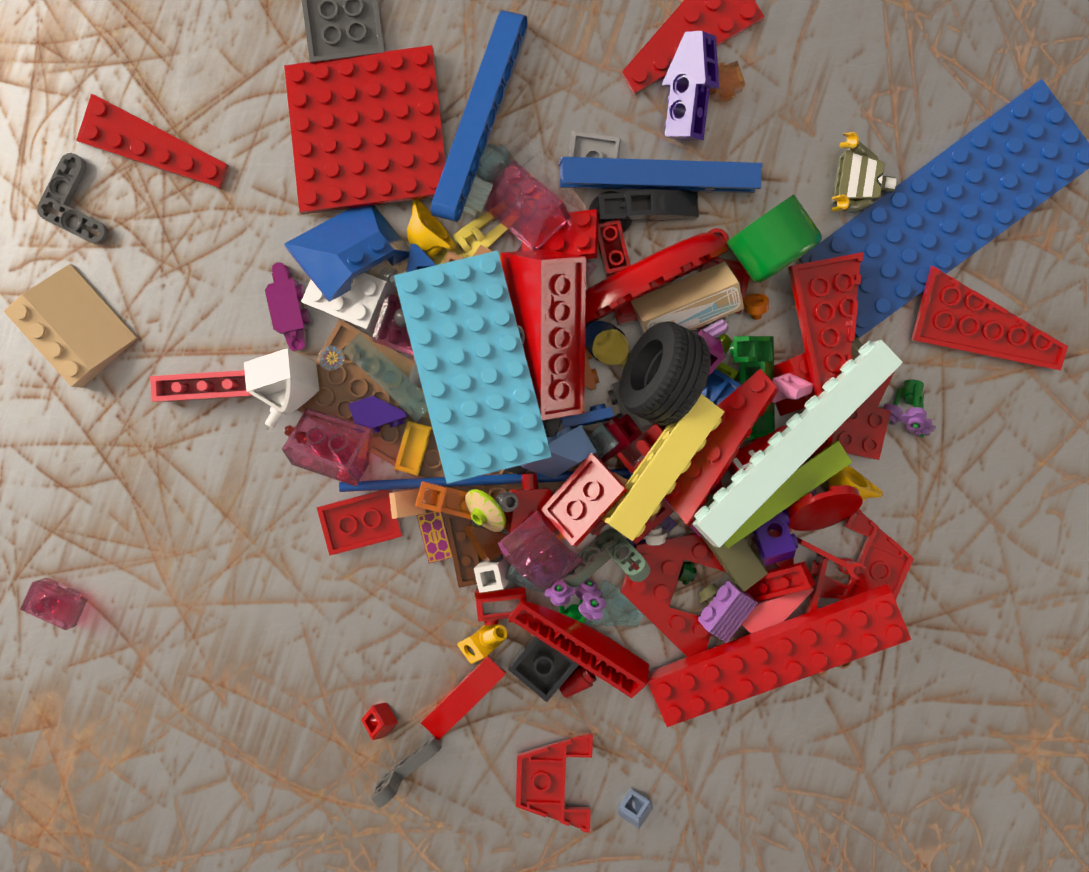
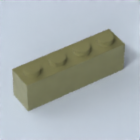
(739, 560)

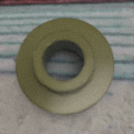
(708, 594)

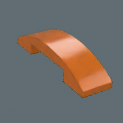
(443, 499)

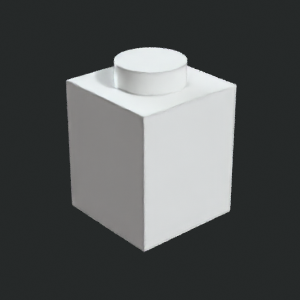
(491, 574)

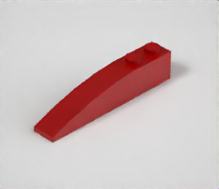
(584, 646)

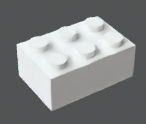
(358, 306)

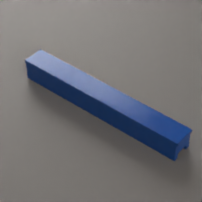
(659, 174)

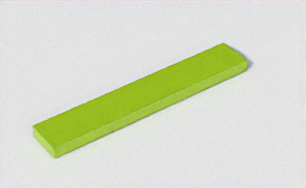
(801, 482)

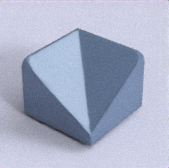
(635, 808)

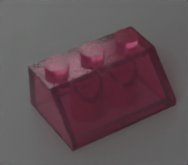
(526, 206)
(330, 446)

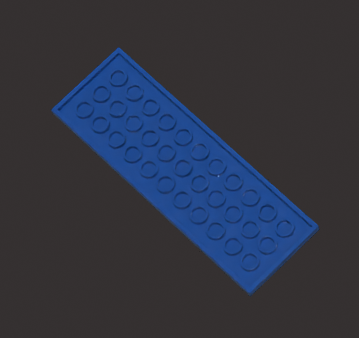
(959, 202)

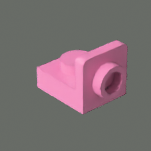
(791, 387)

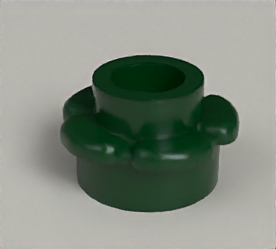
(687, 573)

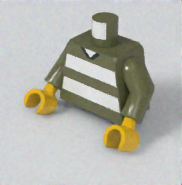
(859, 177)

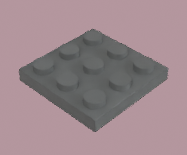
(342, 28)

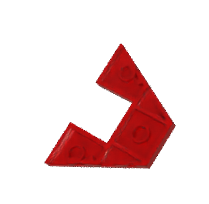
(656, 591)

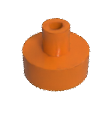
(756, 305)

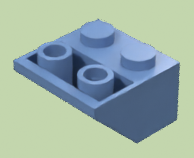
(566, 449)

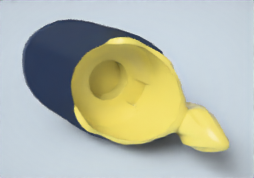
(606, 343)

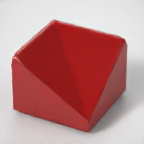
(379, 721)

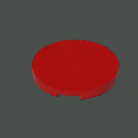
(825, 508)

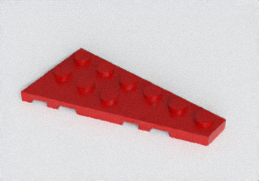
(716, 17)
(827, 313)
(970, 322)
(722, 445)

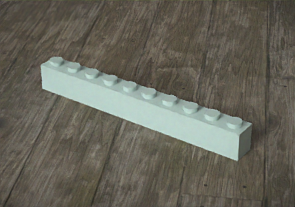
(796, 443)

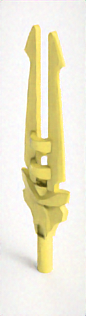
(466, 234)

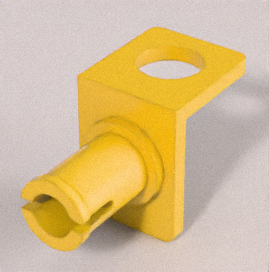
(483, 642)

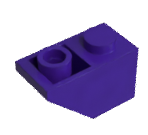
(376, 412)

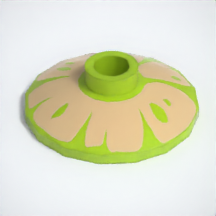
(485, 510)

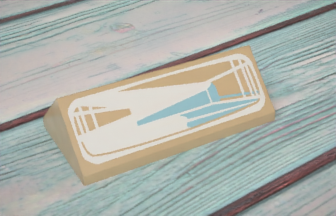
(692, 300)

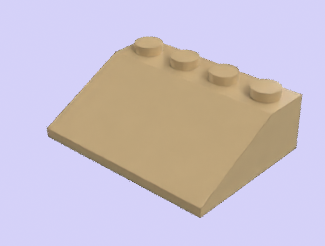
(71, 326)

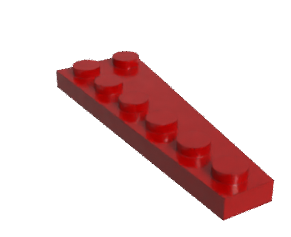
(130, 137)

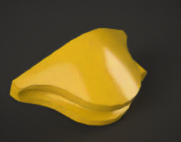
(427, 231)
(853, 478)

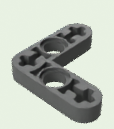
(61, 201)
(390, 782)

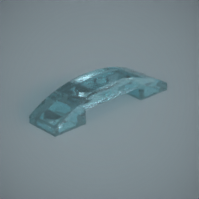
(387, 376)

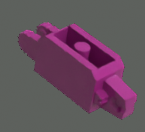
(286, 307)

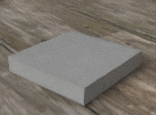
(594, 145)

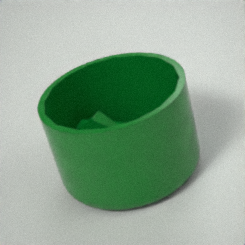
(775, 240)

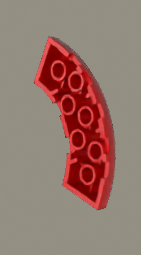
(651, 274)

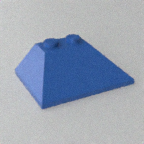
(346, 248)

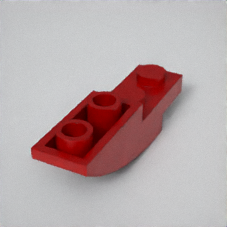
(614, 259)

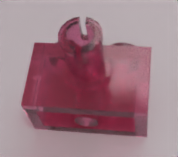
(53, 603)

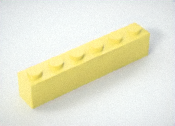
(662, 467)

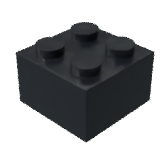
(541, 667)

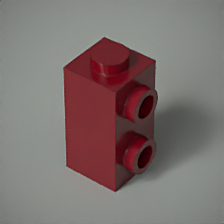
(624, 431)

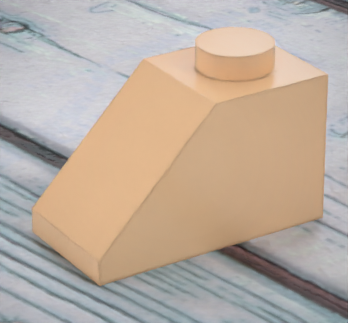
(404, 503)

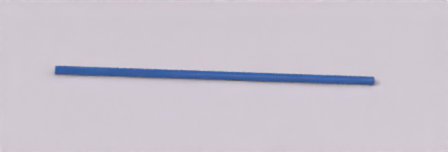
(475, 481)

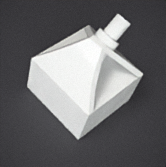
(282, 381)

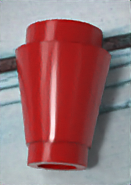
(578, 681)

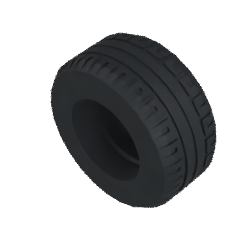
(665, 373)

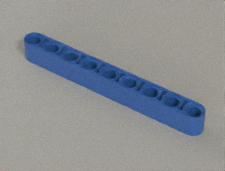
(479, 116)

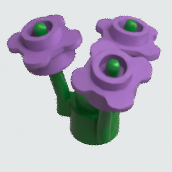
(915, 417)
(589, 605)

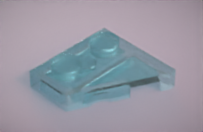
(618, 608)

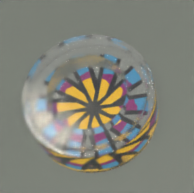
(331, 358)

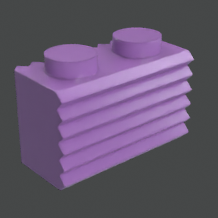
(727, 611)

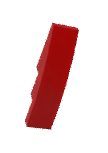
(463, 697)

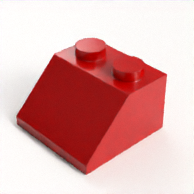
(799, 367)

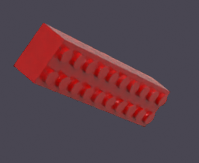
(778, 655)

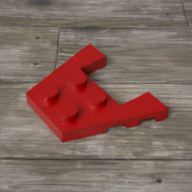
(883, 558)
(542, 781)

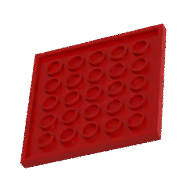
(365, 129)

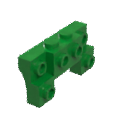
(756, 354)

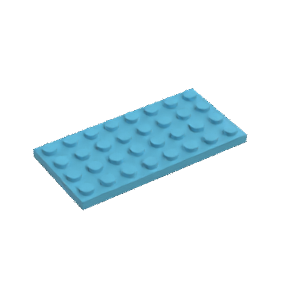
(472, 367)

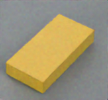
(413, 448)

